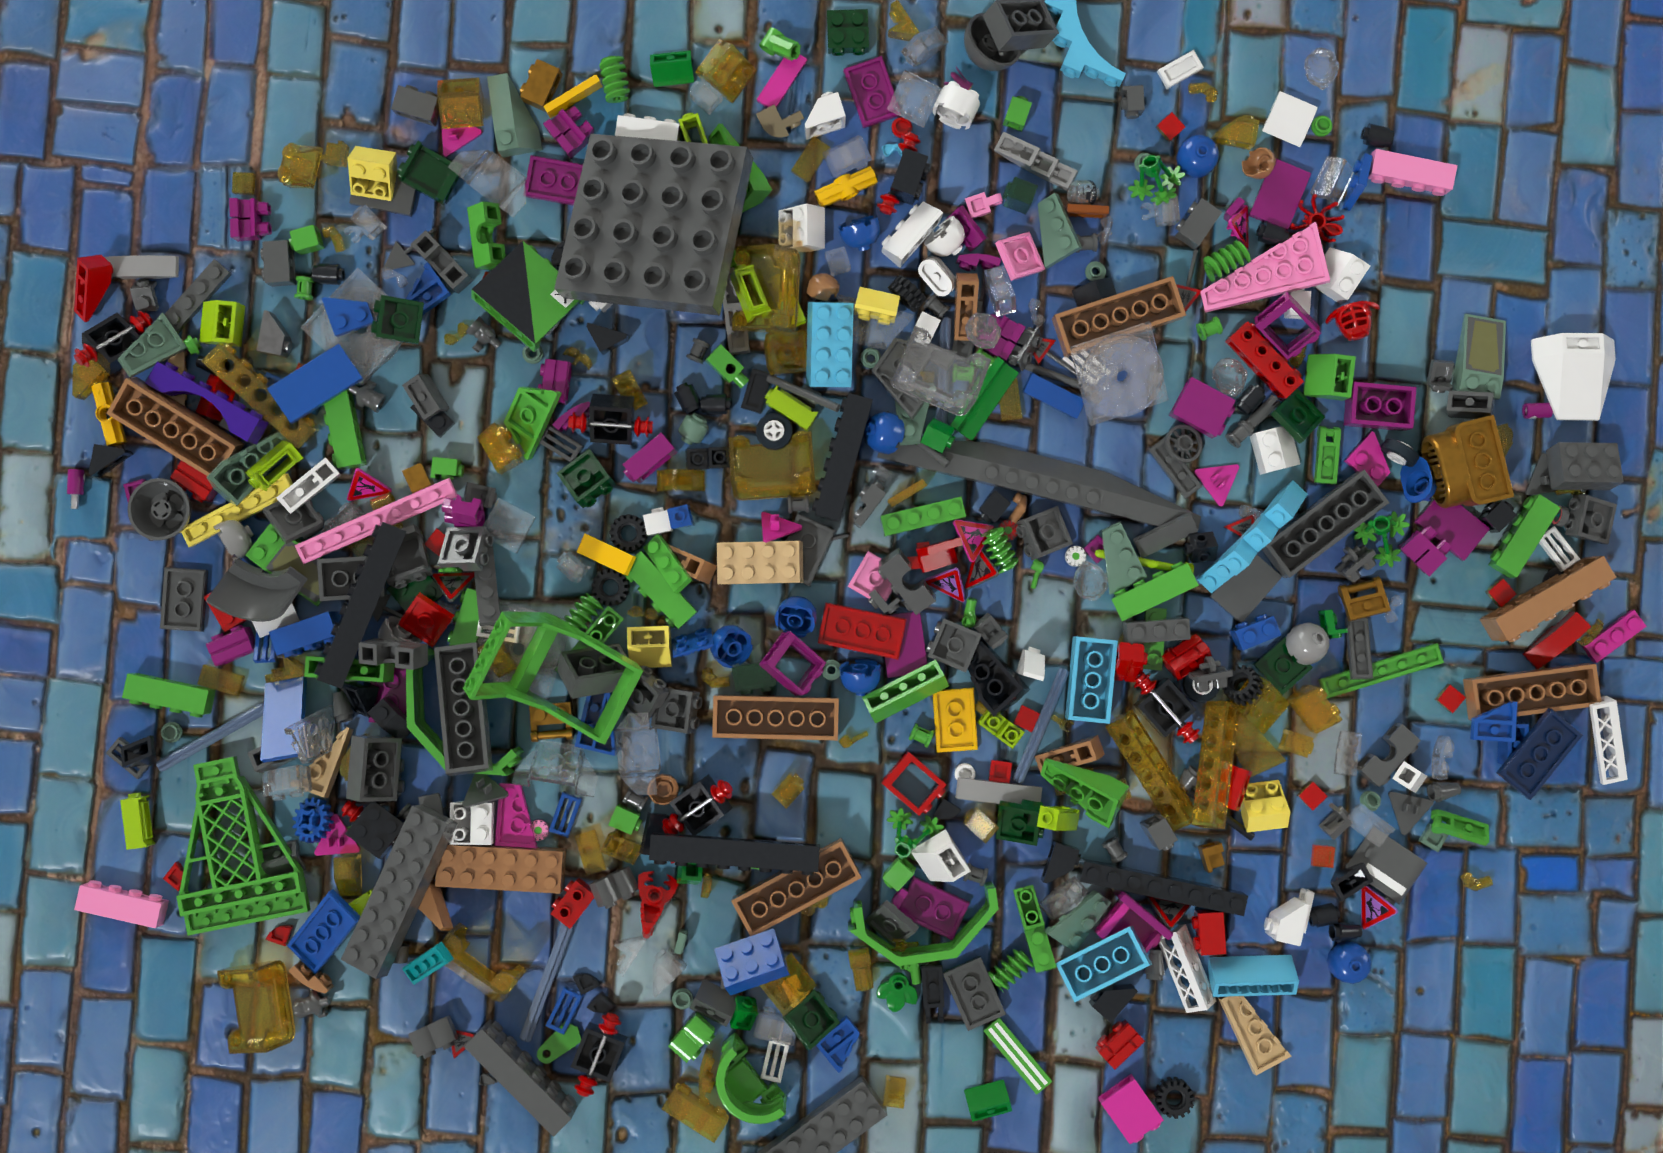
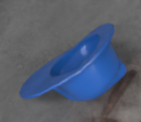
(1418, 482)

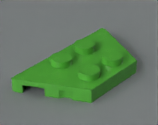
(530, 416)

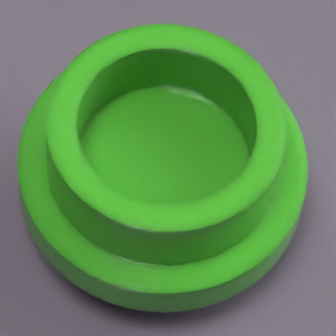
(1321, 126)
(192, 345)

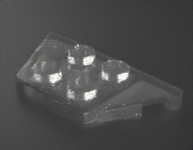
(873, 333)
(313, 735)

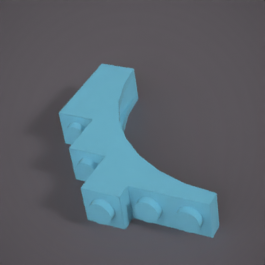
(1081, 54)
(1255, 538)

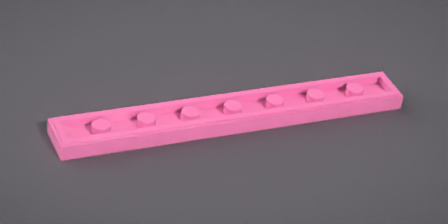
(364, 525)

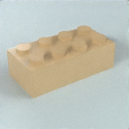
(760, 562)

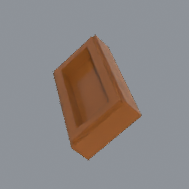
(1087, 211)

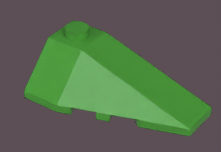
(758, 186)
(1094, 791)

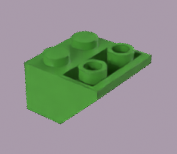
(1329, 376)

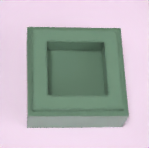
(1432, 839)
(680, 944)

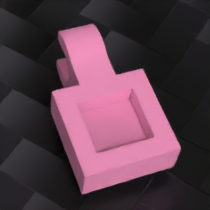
(980, 205)

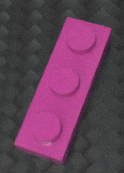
(1614, 636)

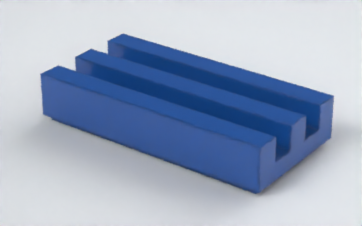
(257, 650)
(560, 830)
(571, 994)

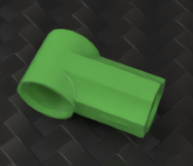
(776, 43)

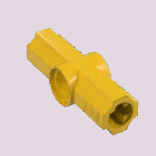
(846, 187)
(112, 428)

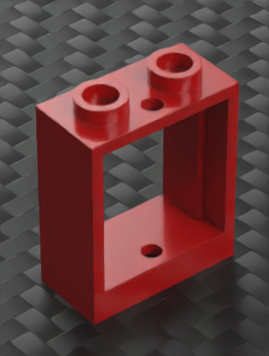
(900, 766)

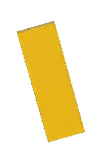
(573, 96)
(606, 554)

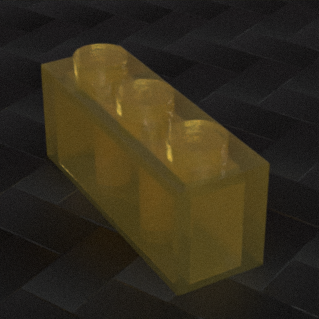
(695, 1112)

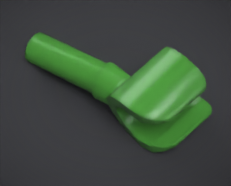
(1038, 566)

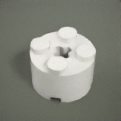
(956, 106)

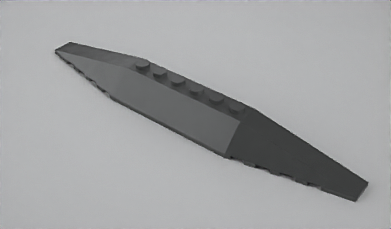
(1046, 479)

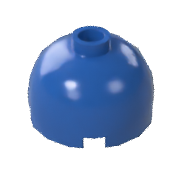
(1197, 156)
(860, 232)
(884, 432)
(796, 615)
(731, 646)
(860, 677)
(1349, 962)

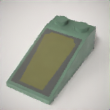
(1480, 356)

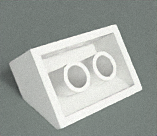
(911, 233)

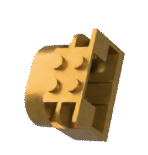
(1468, 464)

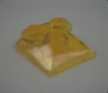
(299, 166)
(786, 352)

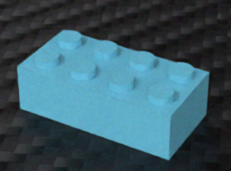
(829, 344)
(1091, 679)
(1103, 963)

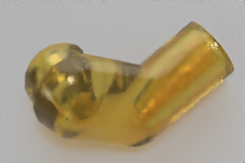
(1205, 88)
(336, 237)
(714, 681)
(1474, 883)

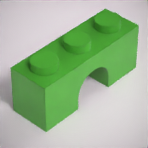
(482, 220)

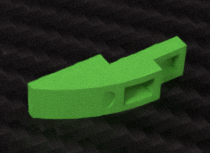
(601, 628)
(1034, 928)

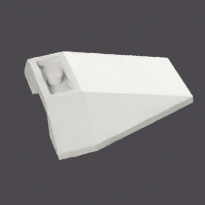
(1574, 372)

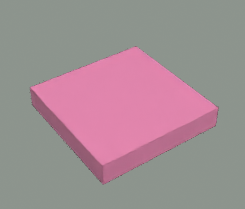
(1020, 256)
(868, 578)

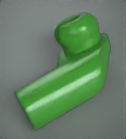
(969, 616)
(915, 972)

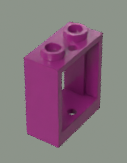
(1273, 312)
(649, 459)
(777, 651)

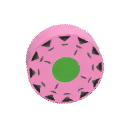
(540, 829)

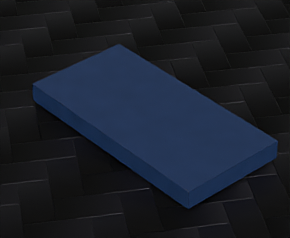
(1539, 754)

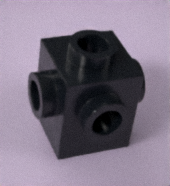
(1201, 547)

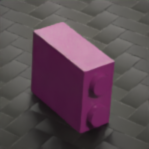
(1203, 408)

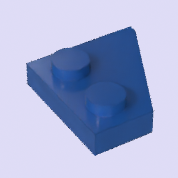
(1358, 182)
(428, 289)
(347, 315)
(1496, 724)
(839, 1043)

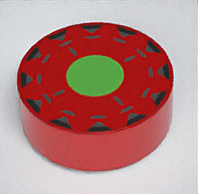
(1010, 529)

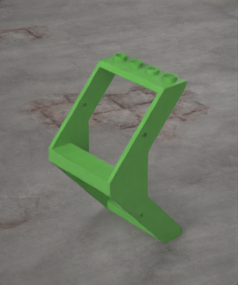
(519, 685)

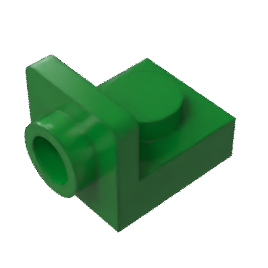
(1328, 621)
(744, 1014)

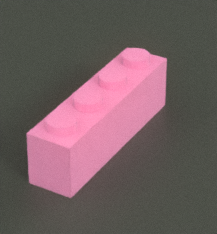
(1412, 172)
(121, 904)

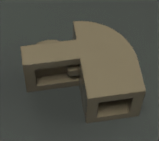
(774, 125)

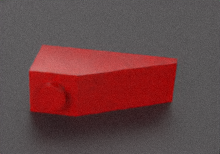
(92, 281)

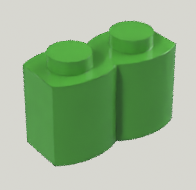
(692, 1037)

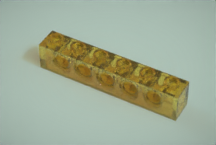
(216, 361)
(1215, 765)
(1151, 769)

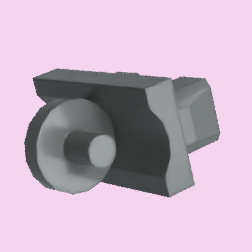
(1355, 559)
(1210, 671)

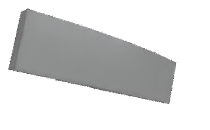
(1036, 162)
(144, 267)
(737, 341)
(993, 792)

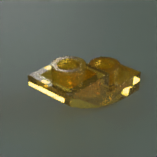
(705, 1077)

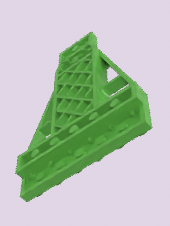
(245, 901)

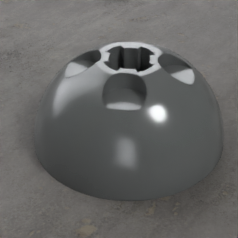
(982, 48)
(149, 508)

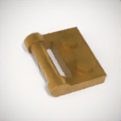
(1365, 605)
(541, 717)

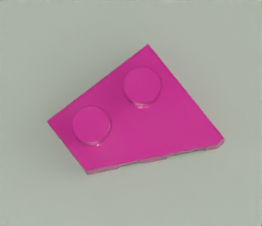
(1369, 457)

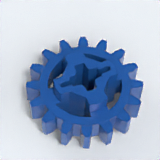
(312, 820)

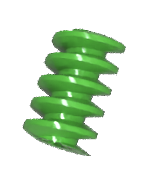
(613, 78)
(1224, 258)
(1000, 549)
(583, 612)
(1010, 969)

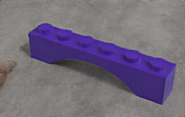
(240, 421)

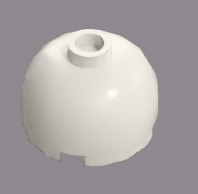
(947, 238)

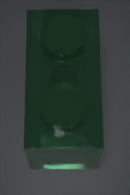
(1019, 195)
(752, 677)

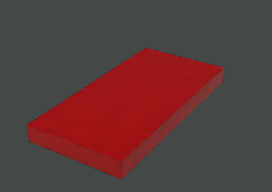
(862, 631)

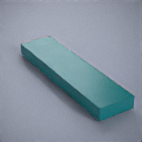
(427, 963)

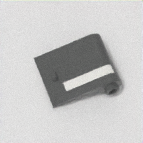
(1390, 866)

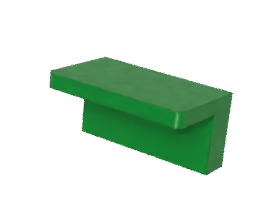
(671, 68)
(988, 1100)

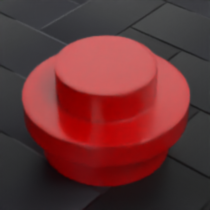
(901, 126)

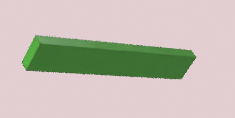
(1384, 670)

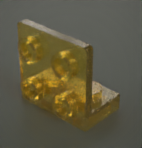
(1266, 708)

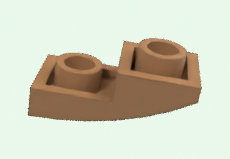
(320, 982)

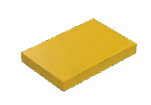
(955, 720)

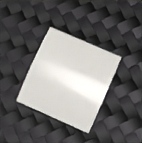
(1289, 119)

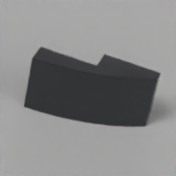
(707, 458)

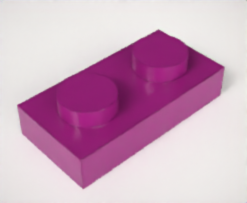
(973, 234)

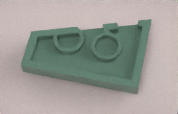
(1056, 231)
(155, 344)
(915, 427)
(1120, 558)
(1077, 925)

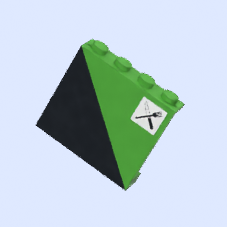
(523, 295)

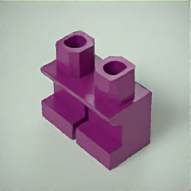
(567, 133)
(246, 219)
(1009, 336)
(463, 513)
(1423, 552)

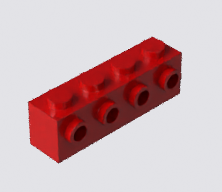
(1264, 360)

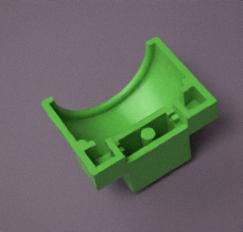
(741, 1085)

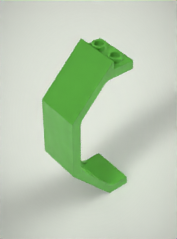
(426, 735)
(929, 952)

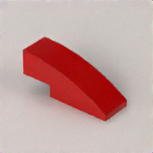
(1556, 639)

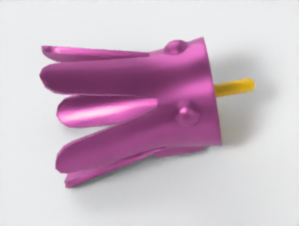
(963, 83)

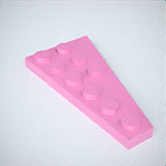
(1282, 269)

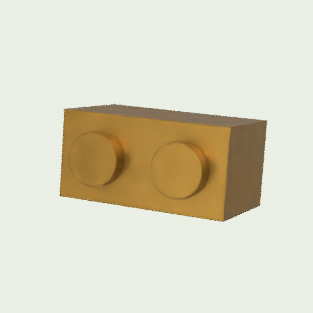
(541, 84)

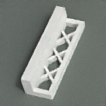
(1612, 741)
(1190, 969)

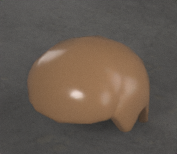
(1259, 163)
(823, 286)
(666, 789)

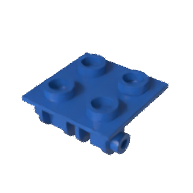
(685, 644)

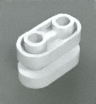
(937, 275)

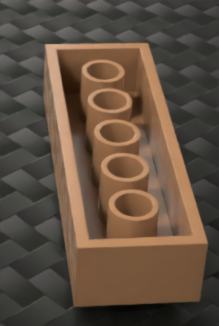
(1153, 302)
(172, 426)
(1547, 599)
(1534, 690)
(775, 717)
(502, 868)
(788, 894)

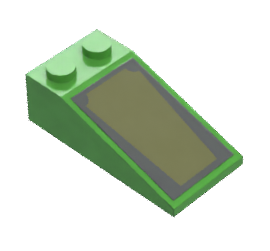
(274, 555)

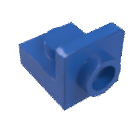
(680, 517)

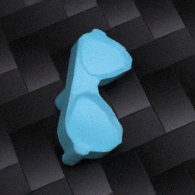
(888, 149)

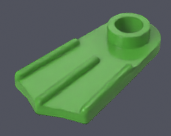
(559, 1043)

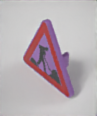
(948, 583)
(1374, 908)

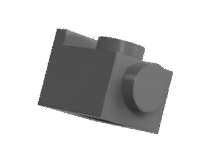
(1133, 101)

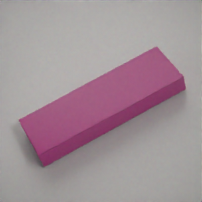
(781, 81)

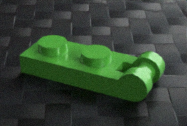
(1327, 455)
(1459, 827)

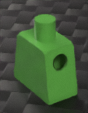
(720, 359)

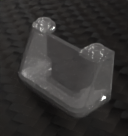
(939, 374)

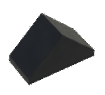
(1093, 291)
(606, 338)
(106, 458)
(361, 695)
(139, 753)
(1350, 880)

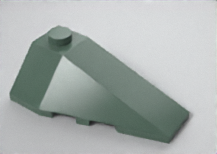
(512, 122)
(230, 476)

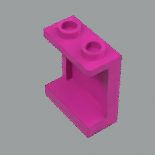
(1122, 917)
(1130, 1109)

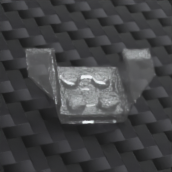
(492, 178)
(638, 753)
(558, 765)

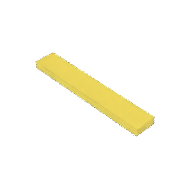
(252, 504)

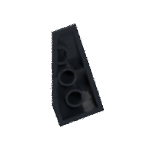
(994, 680)

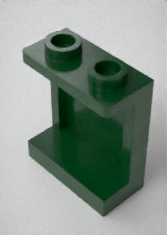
(428, 173)

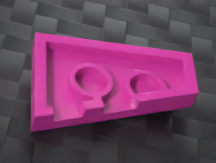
(513, 819)

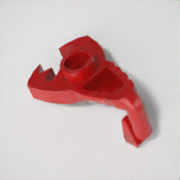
(653, 900)

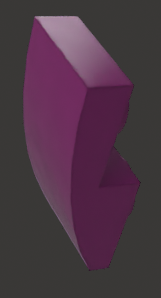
(970, 261)
(562, 422)

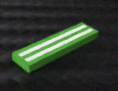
(1017, 1055)

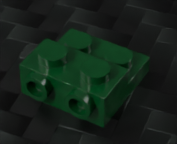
(848, 32)
(397, 319)
(586, 479)
(1019, 822)
(811, 1019)

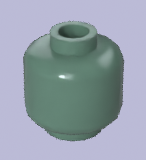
(693, 428)

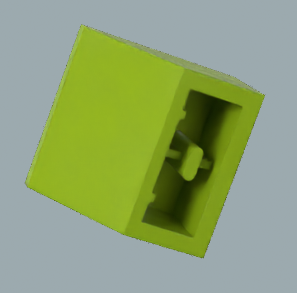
(222, 323)

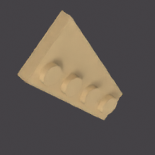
(1255, 1039)

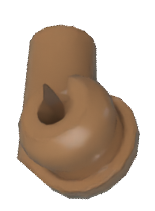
(1020, 509)

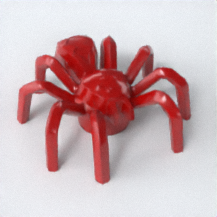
(1330, 229)

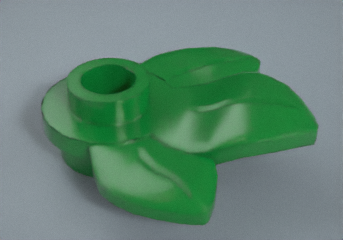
(897, 995)

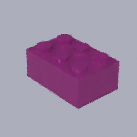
(1380, 406)

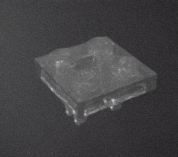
(914, 98)
(508, 525)

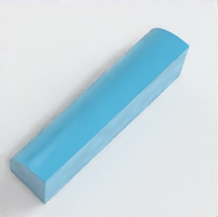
(1252, 975)

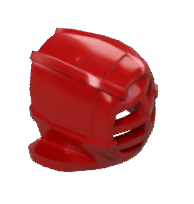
(1354, 319)

